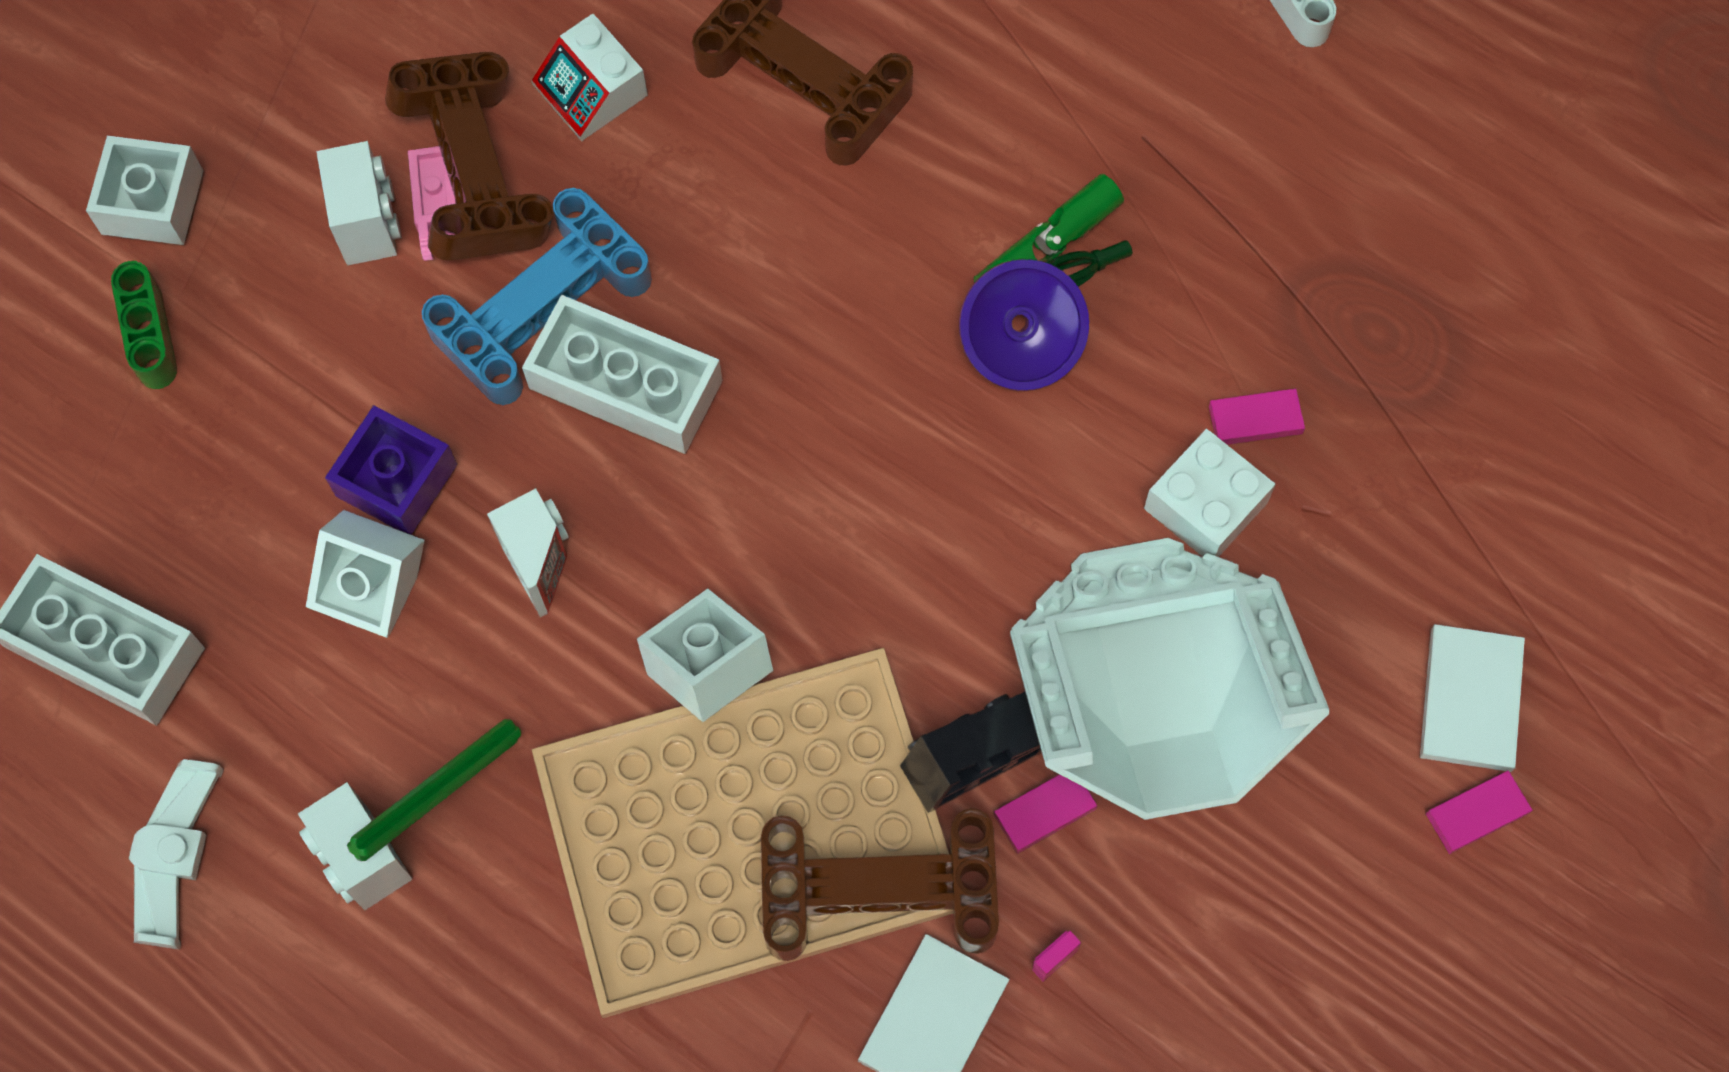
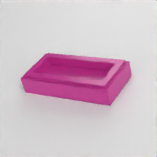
(1257, 416)
(1044, 811)
(1479, 812)

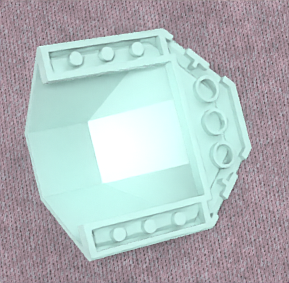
(1165, 678)

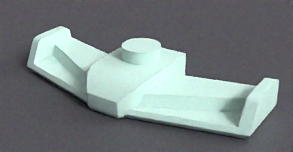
(169, 851)

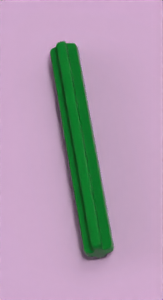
(433, 790)

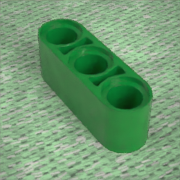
(134, 309)

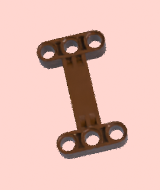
(808, 71)
(468, 155)
(879, 884)

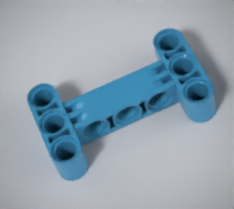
(529, 299)

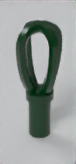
(1098, 258)

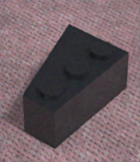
(971, 751)

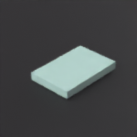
(1472, 698)
(934, 1013)

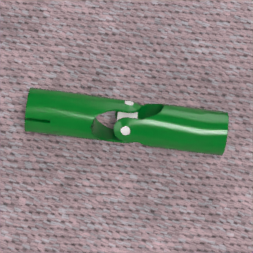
(1067, 223)

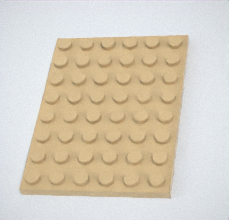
(670, 815)

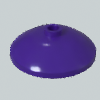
(1053, 328)

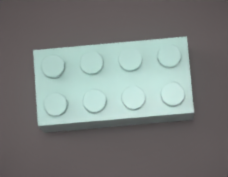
(623, 374)
(97, 639)

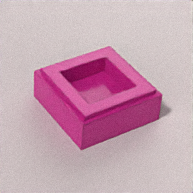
(1056, 955)

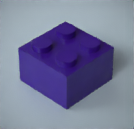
(391, 470)

